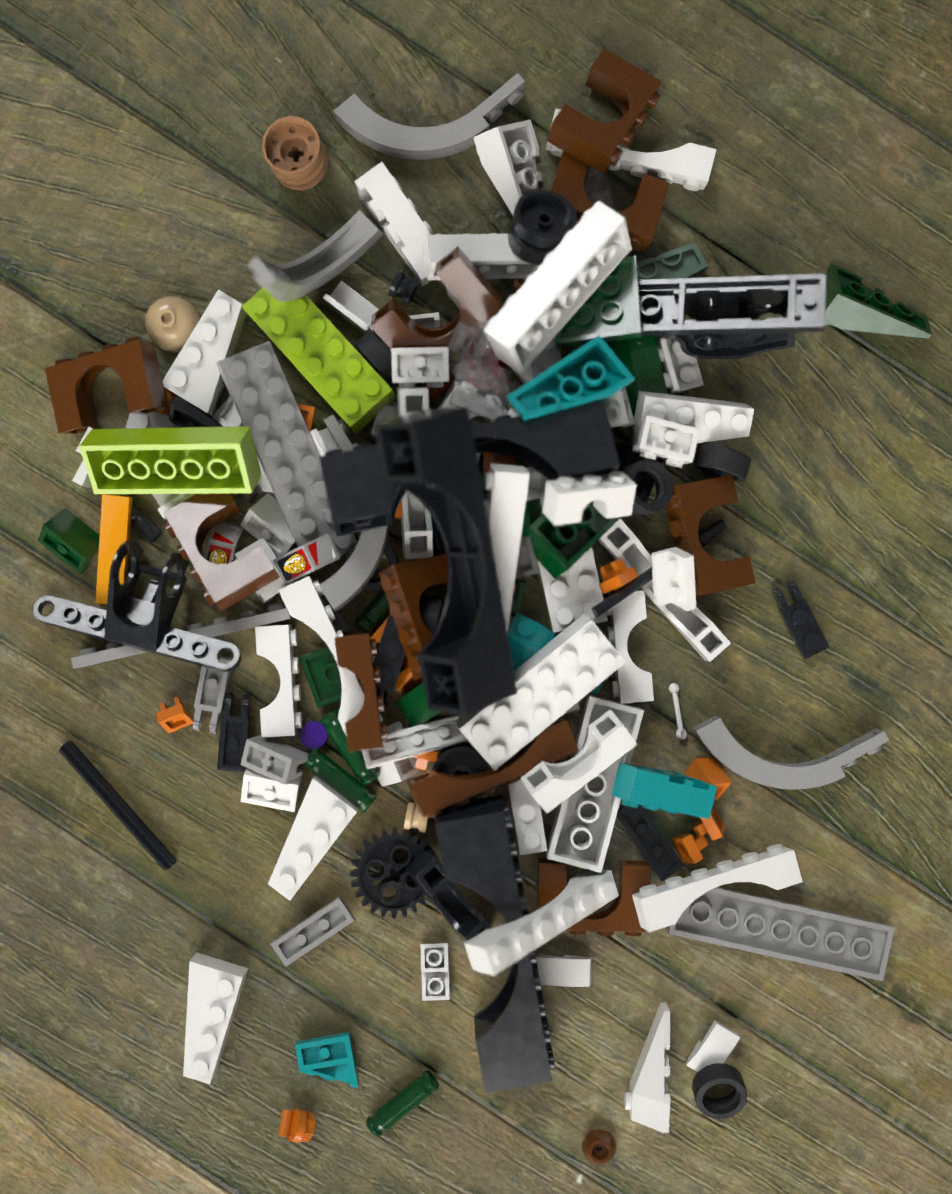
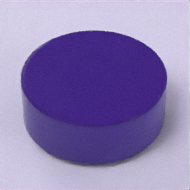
(313, 734)

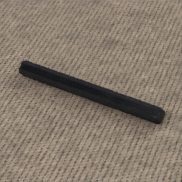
(117, 805)

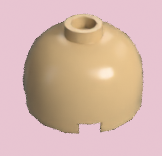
(171, 322)

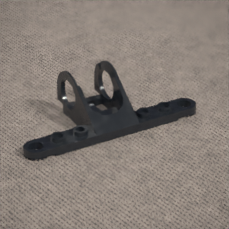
(139, 622)

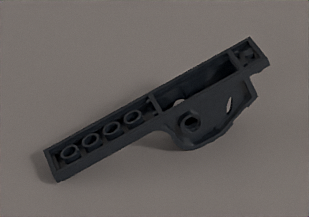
(732, 312)

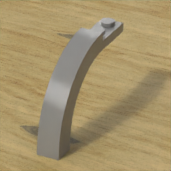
(425, 142)
(320, 265)
(369, 550)
(790, 776)

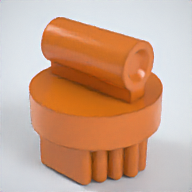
(297, 1125)

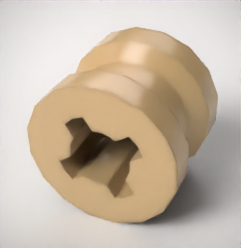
(414, 819)

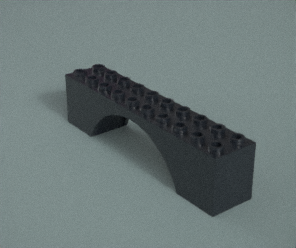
(555, 444)
(469, 652)
(513, 1027)

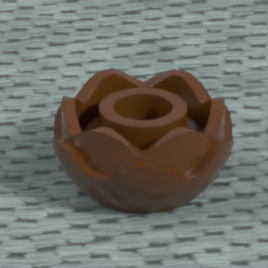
(599, 1138)

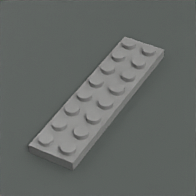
(282, 443)
(788, 932)

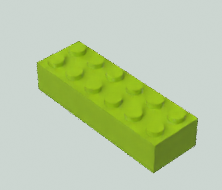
(322, 357)
(171, 460)

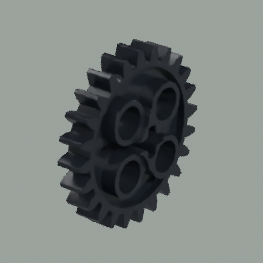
(381, 851)

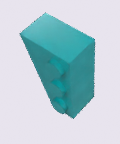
(663, 790)

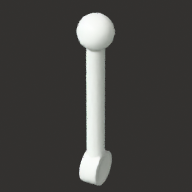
(680, 733)

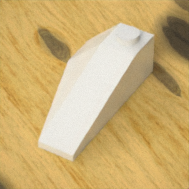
(510, 160)
(648, 1092)

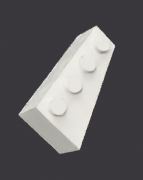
(395, 217)
(195, 372)
(713, 417)
(314, 831)
(211, 1005)

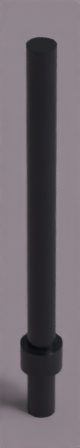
(704, 537)

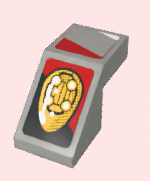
(223, 543)
(306, 559)

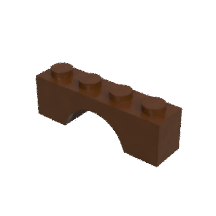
(365, 728)

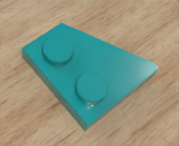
(328, 1057)

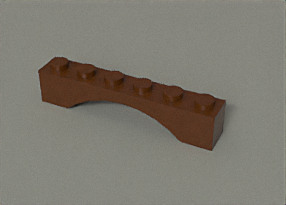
(439, 790)

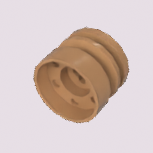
(285, 142)

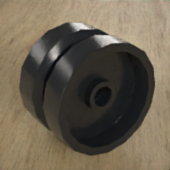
(539, 225)
(462, 758)

